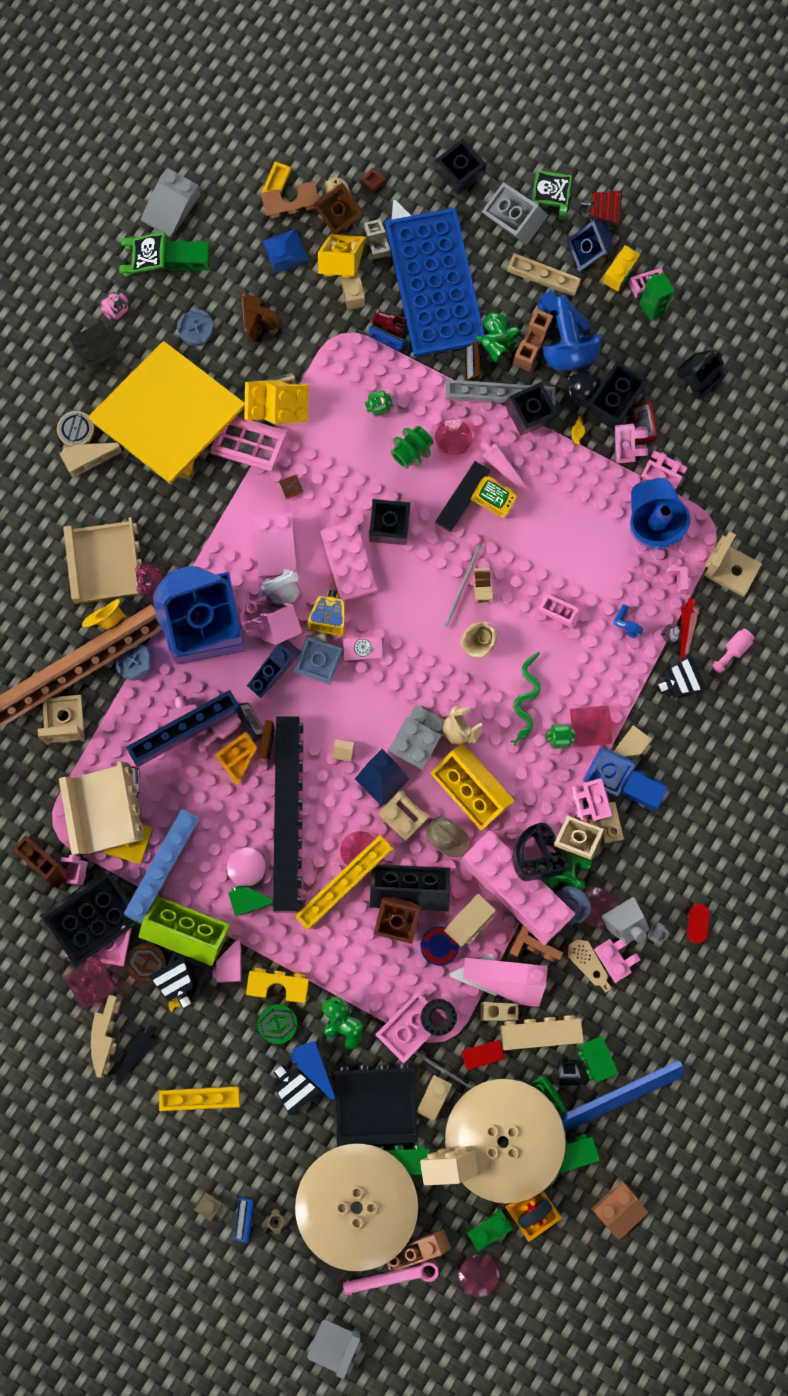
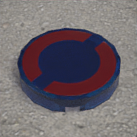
(438, 946)

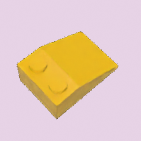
(340, 255)

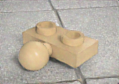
(611, 826)

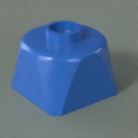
(195, 609)

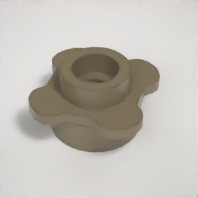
(275, 1215)

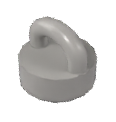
(656, 931)

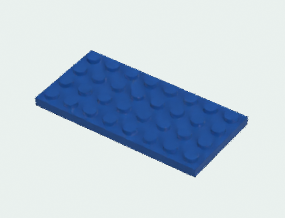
(434, 281)

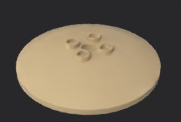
(533, 1133)
(363, 1176)

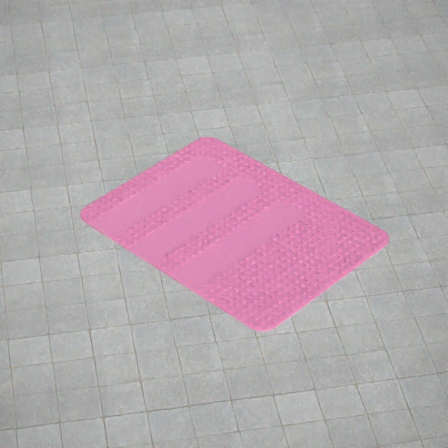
(559, 539)

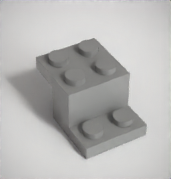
(418, 737)

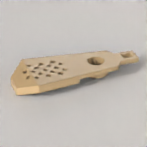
(590, 965)

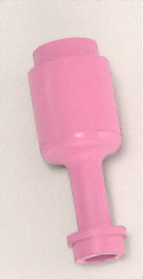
(736, 647)
(220, 730)

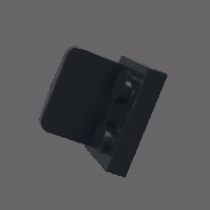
(702, 372)

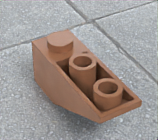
(421, 1250)

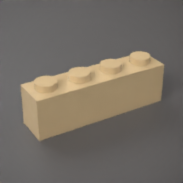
(541, 1033)

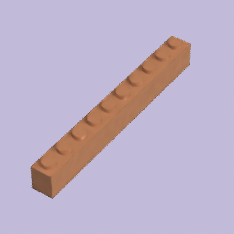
(78, 664)

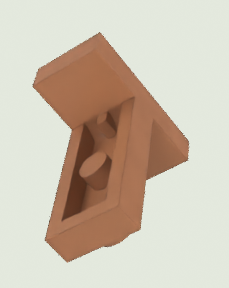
(533, 946)

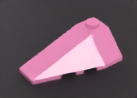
(515, 981)

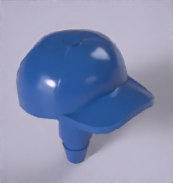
(573, 350)
(657, 514)

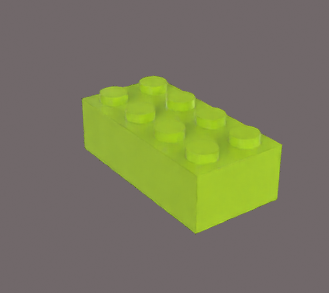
(184, 930)

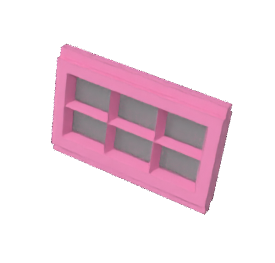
(250, 443)

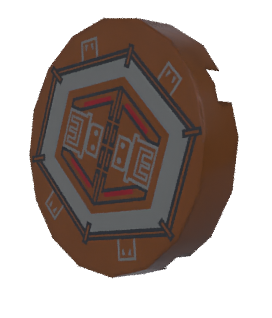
(144, 961)

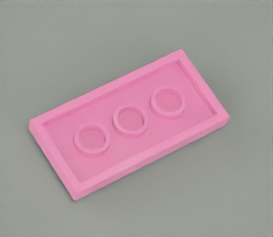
(348, 561)

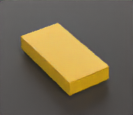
(277, 178)

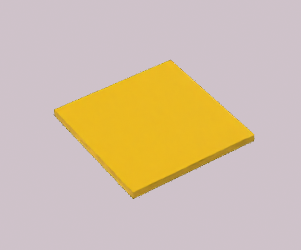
(167, 412)

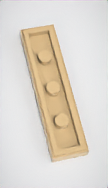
(543, 274)

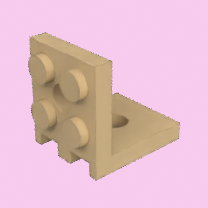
(726, 558)
(62, 731)

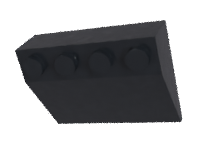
(88, 918)

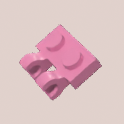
(625, 443)
(613, 961)

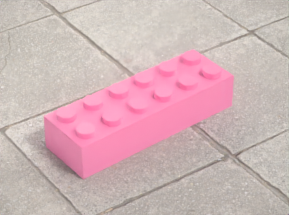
(528, 901)

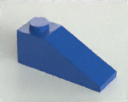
(311, 1064)

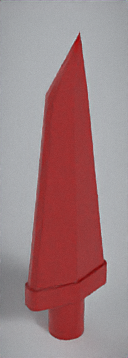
(688, 622)

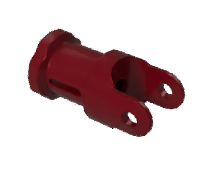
(388, 321)

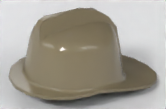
(448, 837)

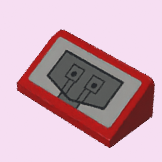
(643, 417)

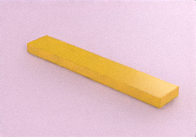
(344, 882)

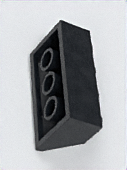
(422, 885)

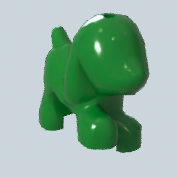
(500, 337)
(569, 877)
(339, 1015)

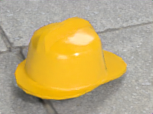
(106, 617)

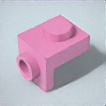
(683, 580)
(76, 868)

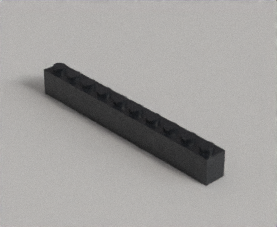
(287, 814)

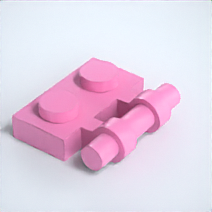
(655, 470)
(597, 799)

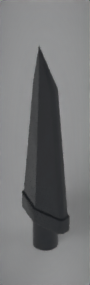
(138, 1048)

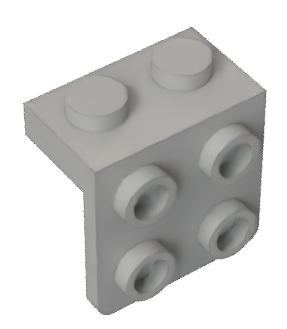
(335, 1348)

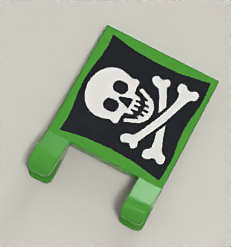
(552, 190)
(146, 255)

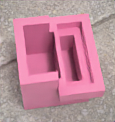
(278, 624)

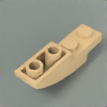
(101, 1044)

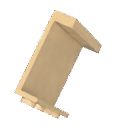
(101, 809)

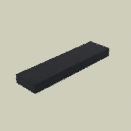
(461, 497)

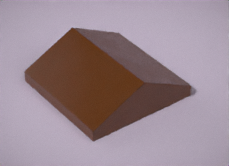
(338, 208)

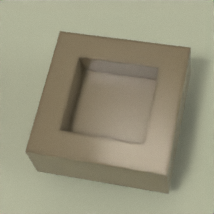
(208, 1206)

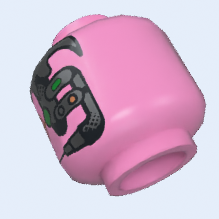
(114, 305)

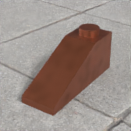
(41, 862)

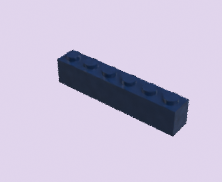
(183, 728)

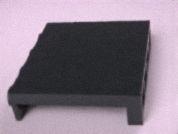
(376, 1105)

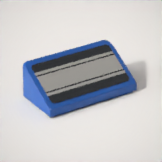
(387, 337)
(244, 1219)

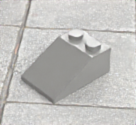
(170, 202)
(515, 213)

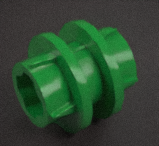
(411, 447)

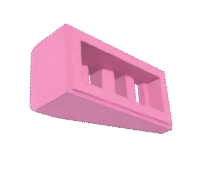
(633, 282)
(557, 616)

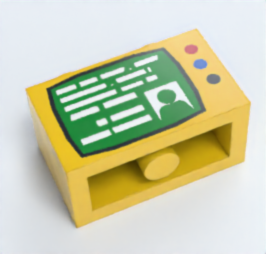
(621, 268)
(494, 496)

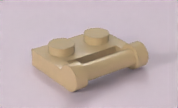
(398, 819)

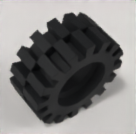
(427, 1023)

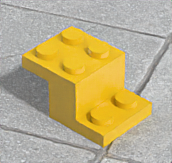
(276, 401)

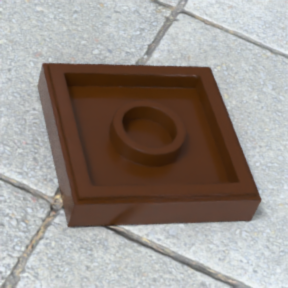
(266, 742)

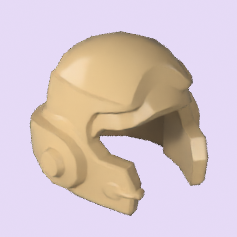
(456, 729)

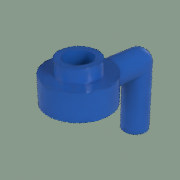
(632, 629)

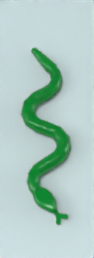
(525, 697)

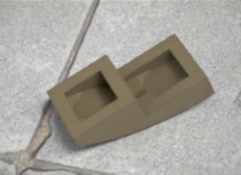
(377, 239)

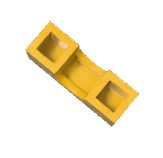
(260, 982)

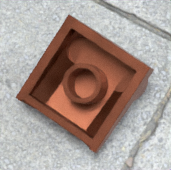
(397, 919)

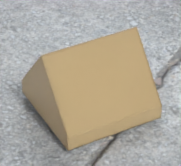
(342, 750)

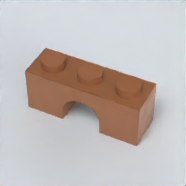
(274, 204)
(533, 340)

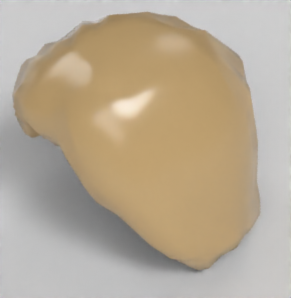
(479, 639)

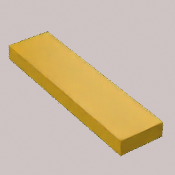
(199, 1098)

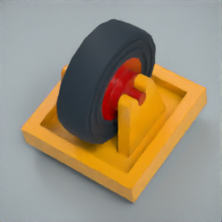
(534, 1215)

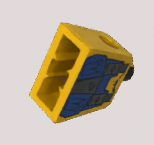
(327, 615)

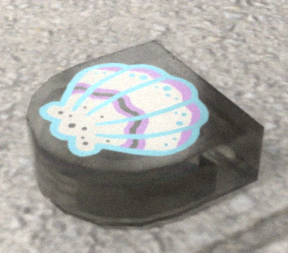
(671, 634)

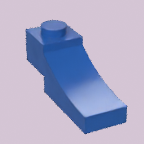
(547, 304)

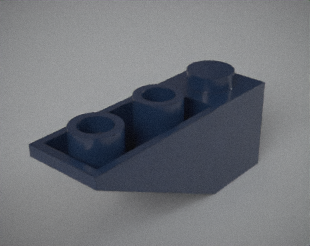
(273, 667)

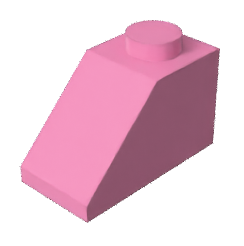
(229, 965)

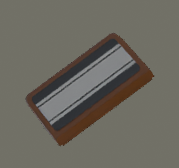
(472, 362)

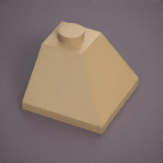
(579, 838)

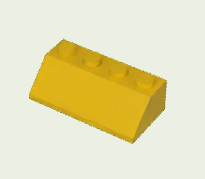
(472, 786)

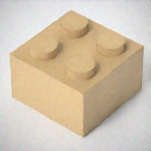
(467, 923)
(449, 1166)

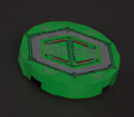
(277, 1024)

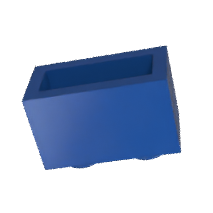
(644, 790)

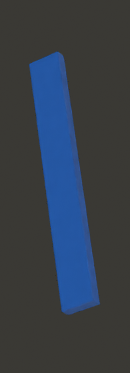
(622, 1095)

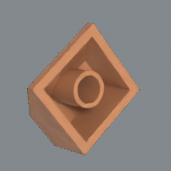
(619, 1210)

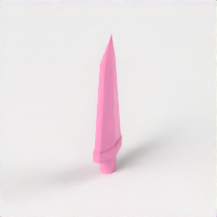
(500, 462)

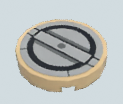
(75, 428)

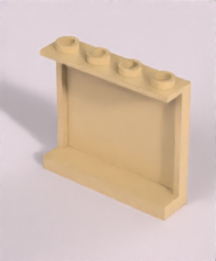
(102, 561)

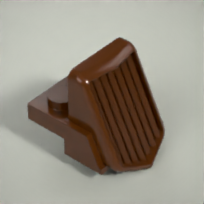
(255, 315)

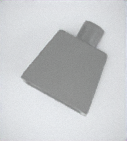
(627, 922)

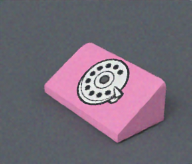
(362, 648)

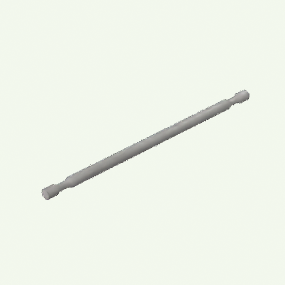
(462, 586)
(442, 1069)

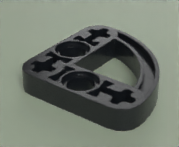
(540, 832)

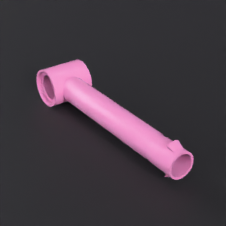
(392, 1278)

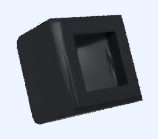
(568, 1073)

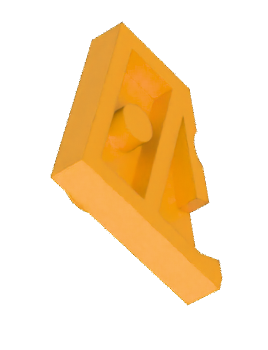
(237, 756)

